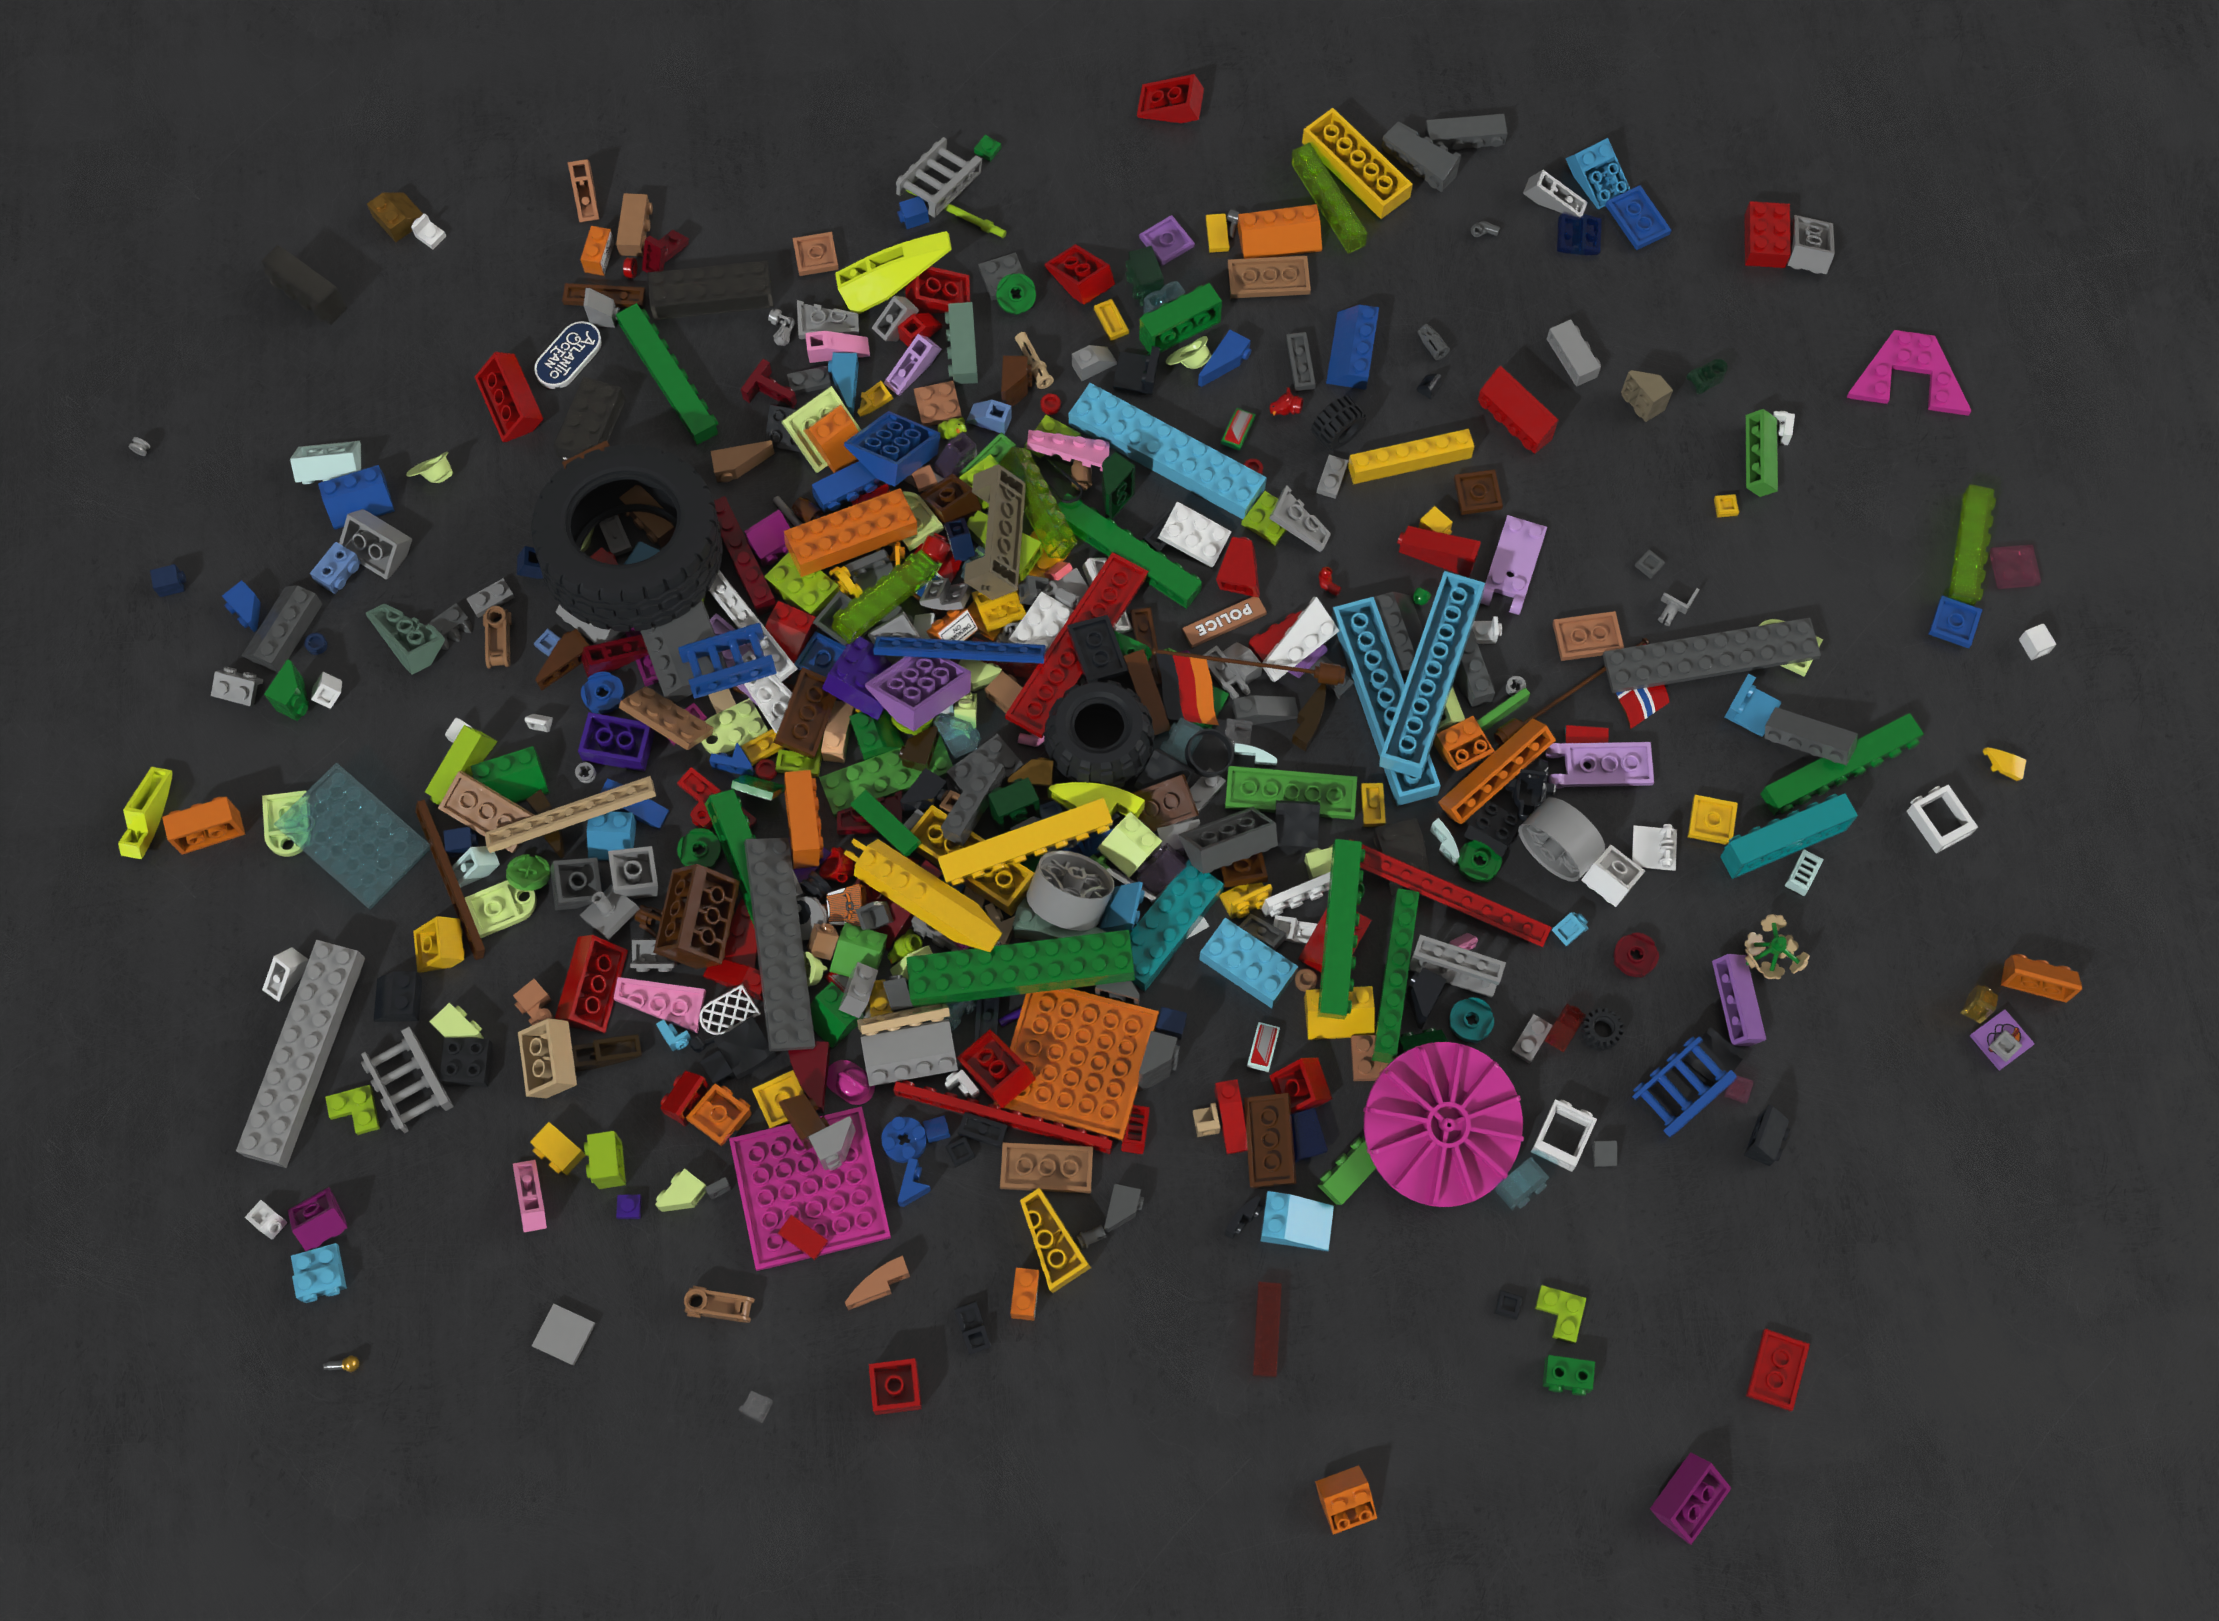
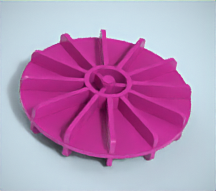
(1443, 1124)

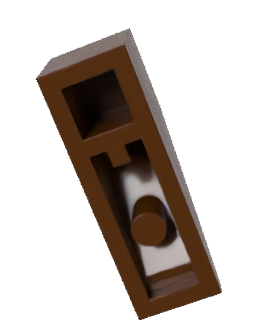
(563, 658)

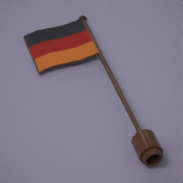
(1189, 687)

